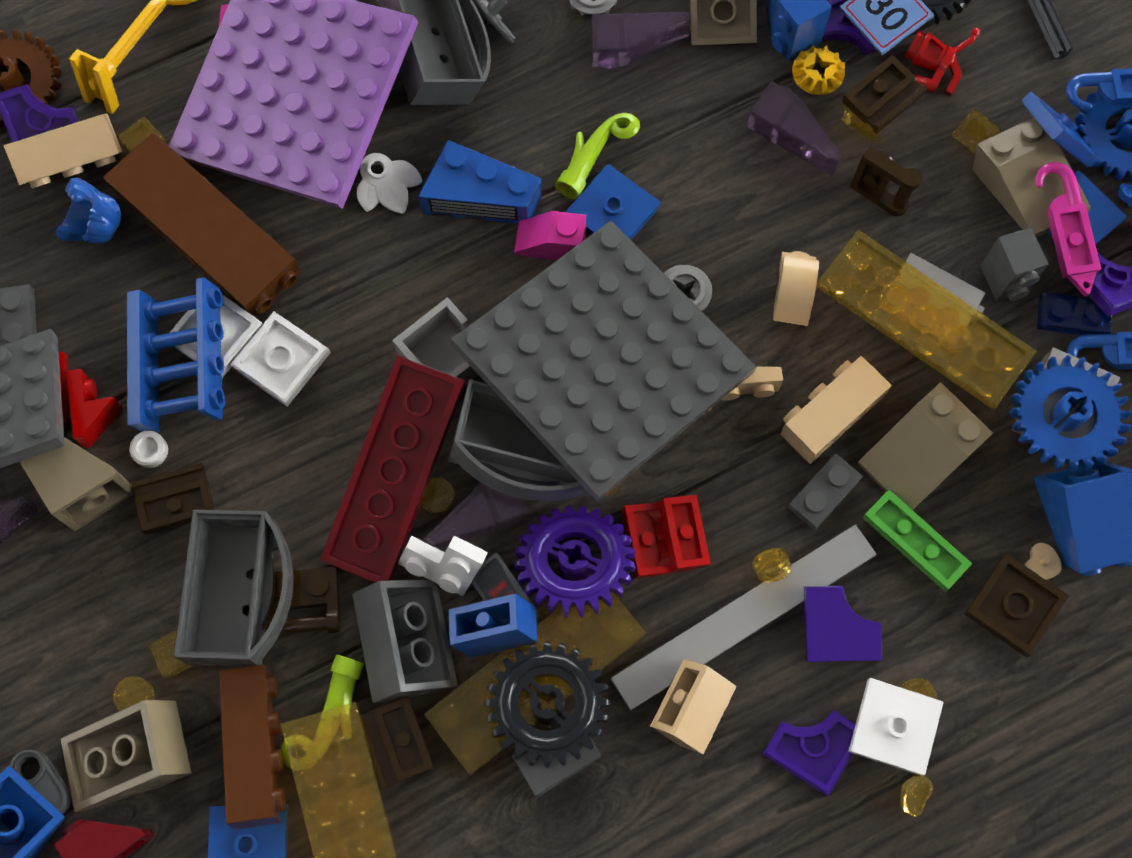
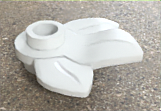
(389, 186)

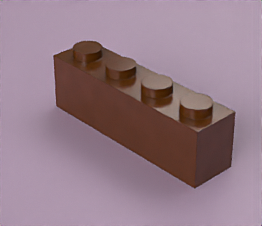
(250, 747)

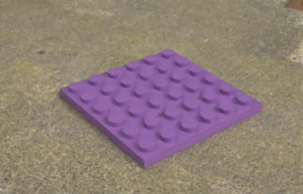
(294, 93)

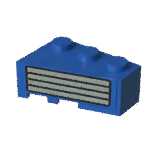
(479, 186)

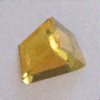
(975, 130)

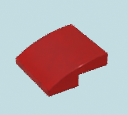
(666, 536)

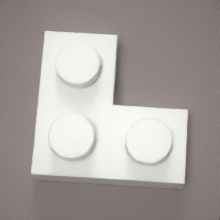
(449, 569)

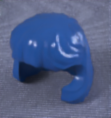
(91, 216)

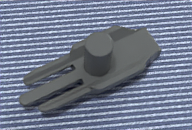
(490, 13)

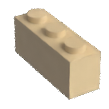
(63, 150)
(834, 408)

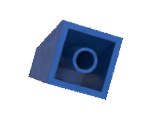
(1090, 515)

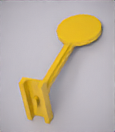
(96, 74)

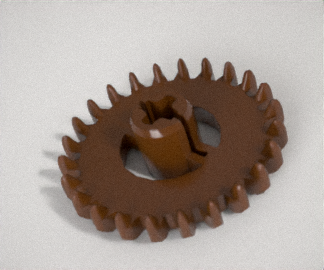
(37, 58)

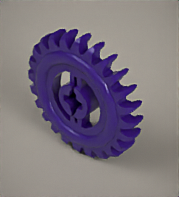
(575, 560)

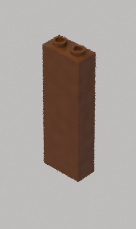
(203, 225)

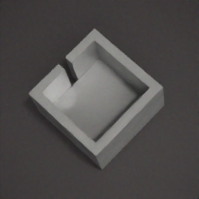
(430, 341)

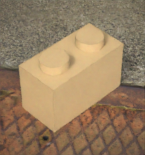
(693, 706)

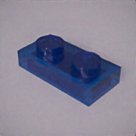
(1071, 315)

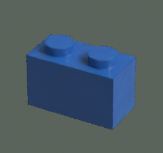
(493, 625)

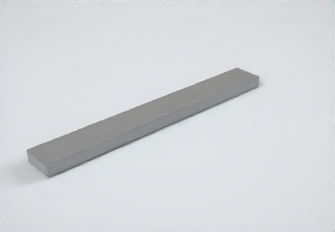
(742, 617)

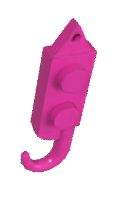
(1071, 230)

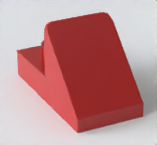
(88, 413)

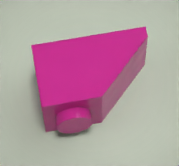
(550, 235)

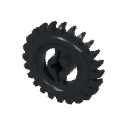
(573, 730)

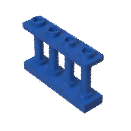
(143, 356)

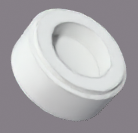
(148, 449)

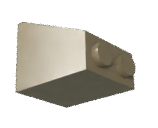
(76, 484)

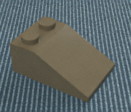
(723, 22)
(1009, 170)
(925, 447)
(125, 754)

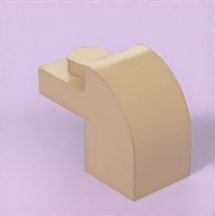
(795, 288)

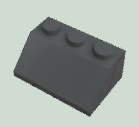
(404, 639)

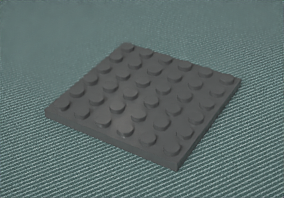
(603, 359)

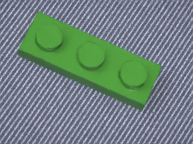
(917, 540)

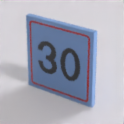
(886, 21)

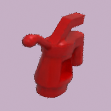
(932, 54)

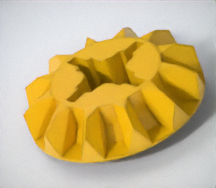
(811, 80)

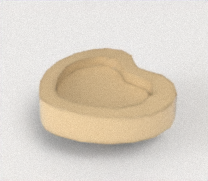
(1044, 561)

